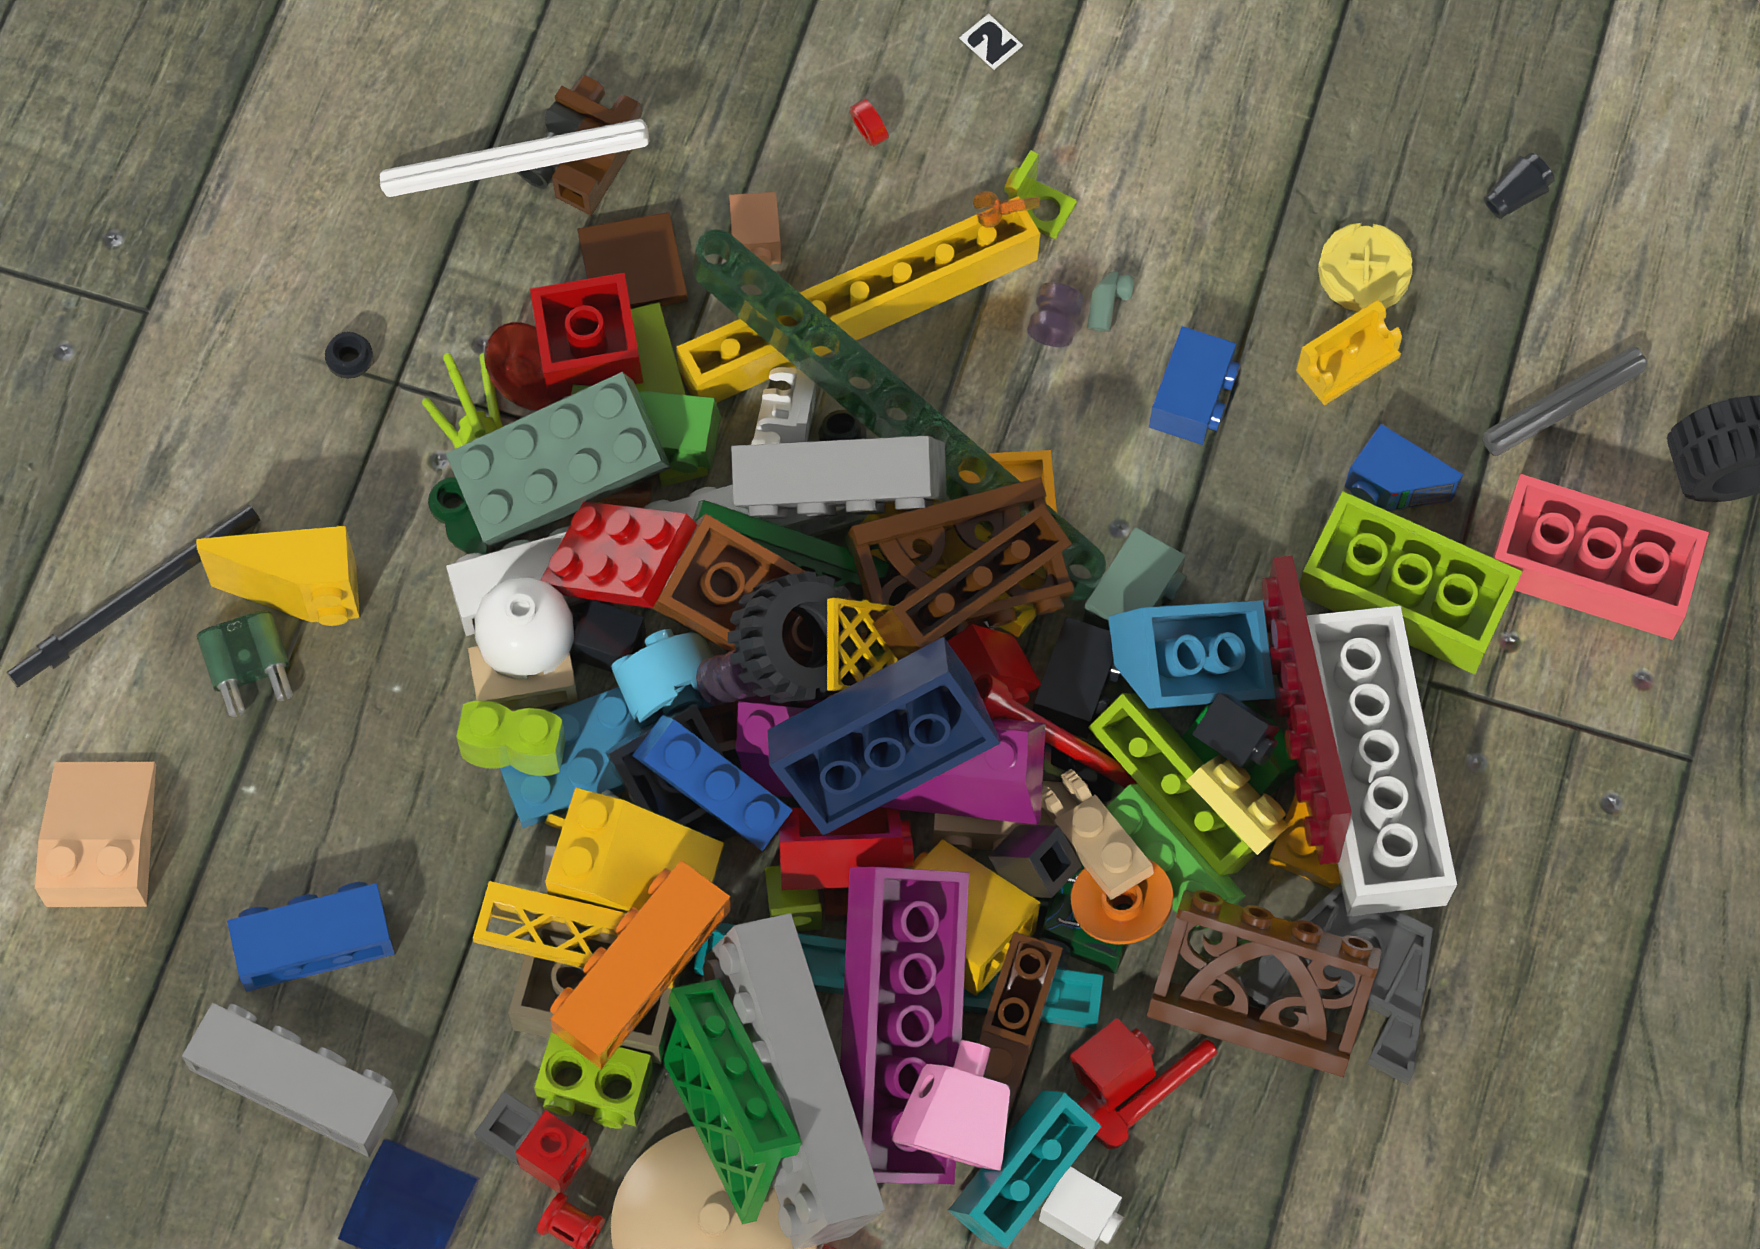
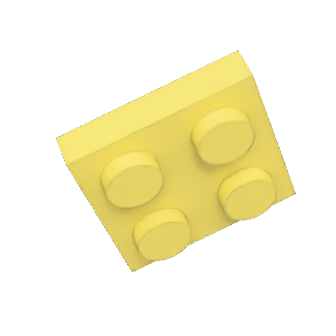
(1227, 791)

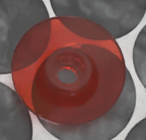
(516, 365)

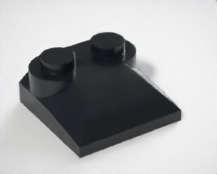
(645, 786)

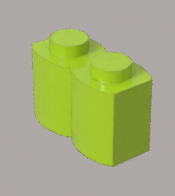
(523, 738)

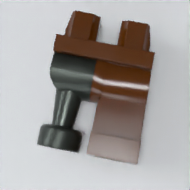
(577, 111)

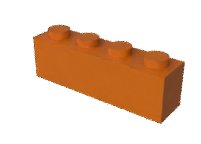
(639, 964)

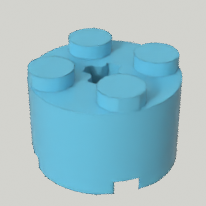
(662, 675)

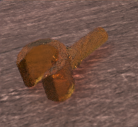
(1000, 208)

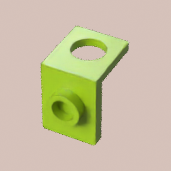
(1024, 183)
(801, 903)

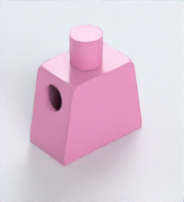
(958, 1111)

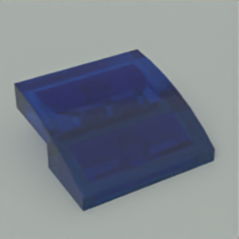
(408, 1201)

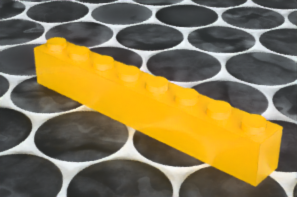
(867, 299)

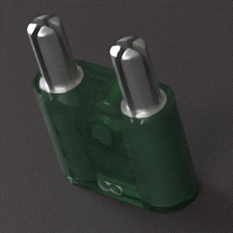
(243, 653)

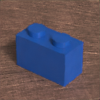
(1193, 385)

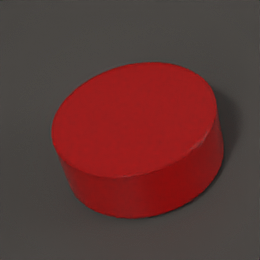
(868, 122)

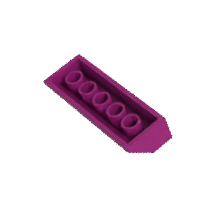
(992, 785)
(901, 1004)

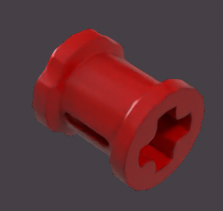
(570, 1223)

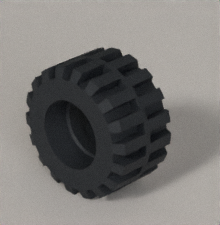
(1718, 450)
(761, 643)

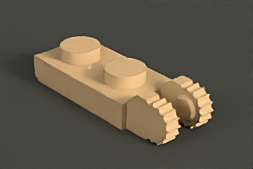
(1097, 838)

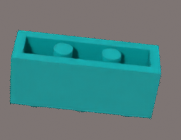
(1033, 1162)

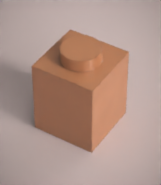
(757, 224)

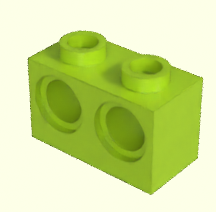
(587, 1094)

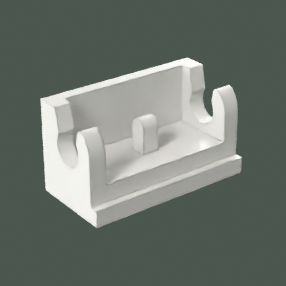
(786, 414)

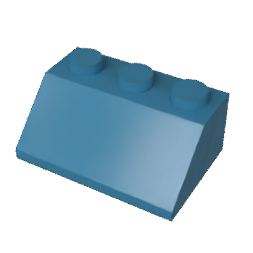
(1194, 653)

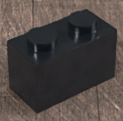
(1077, 678)

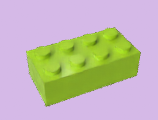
(1444, 589)

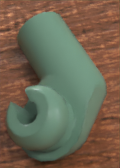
(1103, 299)

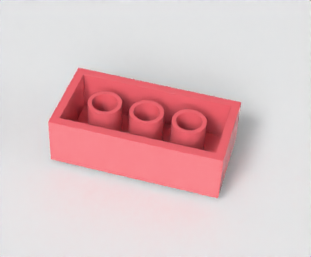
(1600, 556)

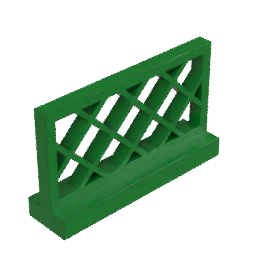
(792, 545)
(728, 1095)

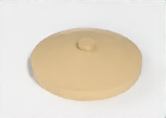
(680, 1203)

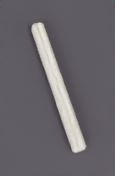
(514, 158)

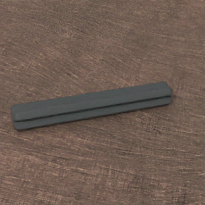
(1564, 401)

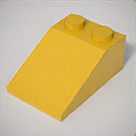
(290, 571)
(617, 850)

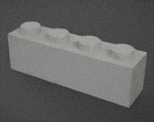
(291, 1078)

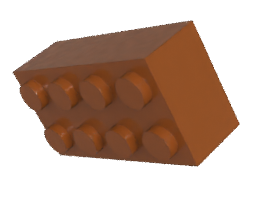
(714, 577)

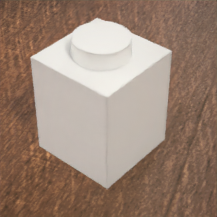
(1082, 1210)

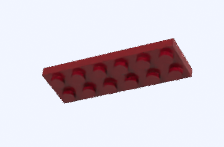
(1304, 704)

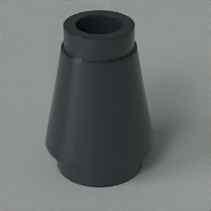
(1520, 184)

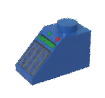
(1400, 474)

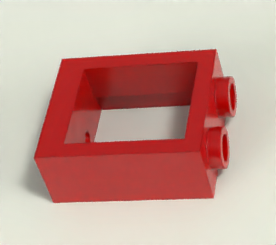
(825, 860)

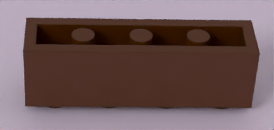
(972, 583)

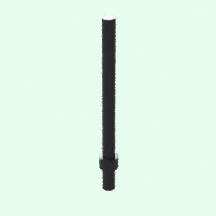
(55, 650)

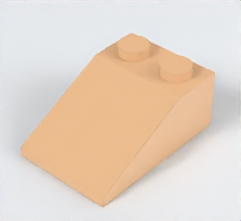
(96, 835)

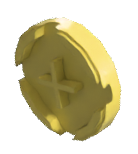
(1365, 266)

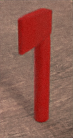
(1116, 1123)

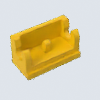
(1349, 353)

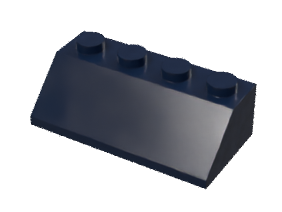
(882, 736)

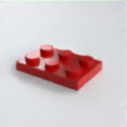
(619, 553)

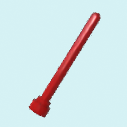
(1000, 704)

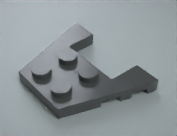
(1395, 990)

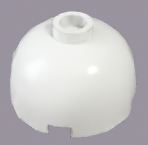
(524, 628)

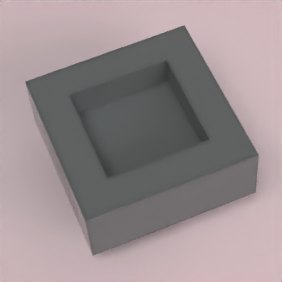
(507, 1126)

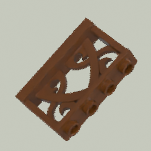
(997, 508)
(1290, 942)

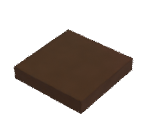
(643, 251)

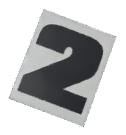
(991, 41)

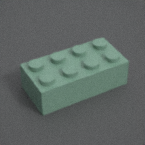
(557, 460)

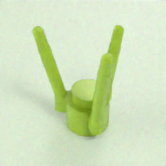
(475, 422)

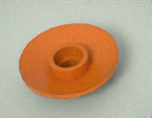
(1097, 914)

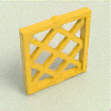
(834, 641)

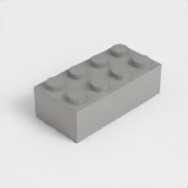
(838, 474)

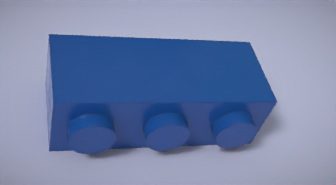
(712, 782)
(310, 936)

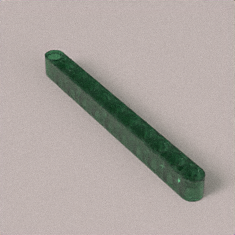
(852, 361)

